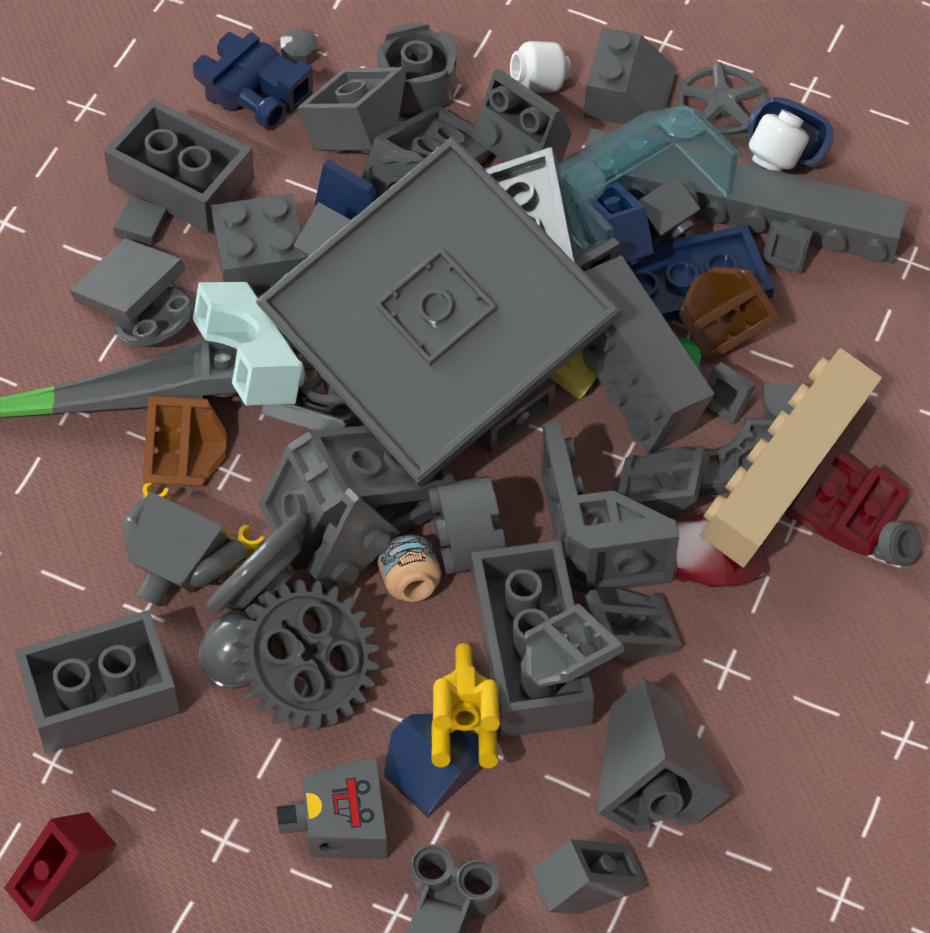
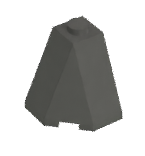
(655, 763)

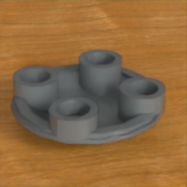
(158, 321)

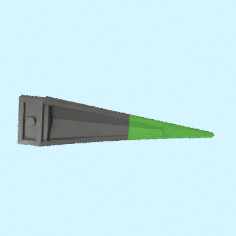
(183, 373)

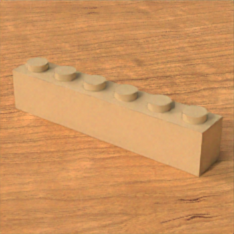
(790, 457)

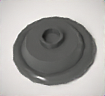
(263, 569)

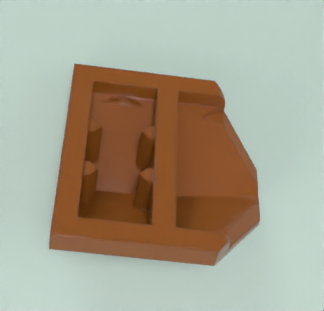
(182, 441)

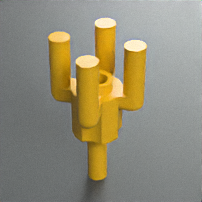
(465, 703)

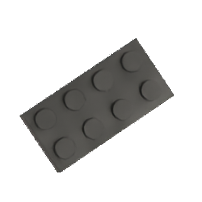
(644, 363)
(513, 594)

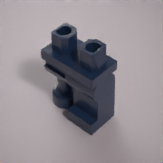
(250, 68)

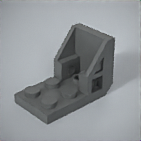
(320, 470)
(624, 551)

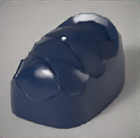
(818, 128)

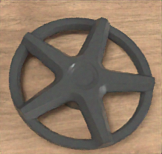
(721, 99)

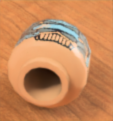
(409, 568)

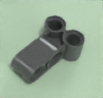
(445, 902)

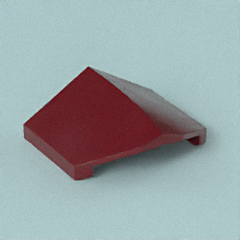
(707, 565)

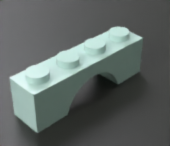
(265, 364)

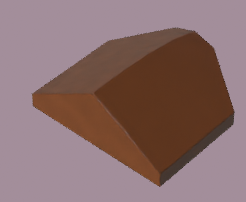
(725, 309)

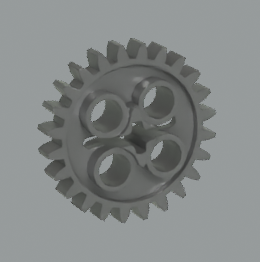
(274, 678)

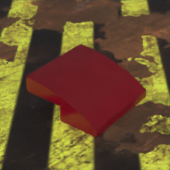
(848, 502)

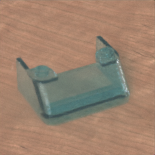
(630, 146)

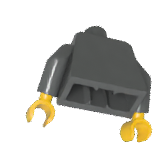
(179, 545)

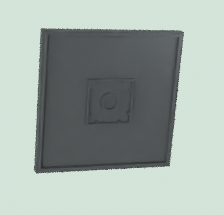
(438, 310)

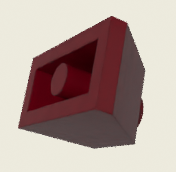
(59, 863)

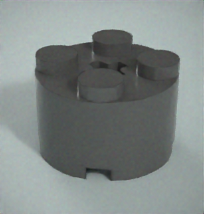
(428, 64)
(466, 521)

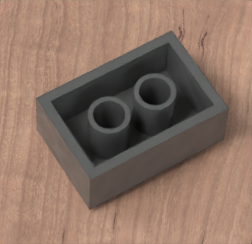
(179, 164)
(97, 681)

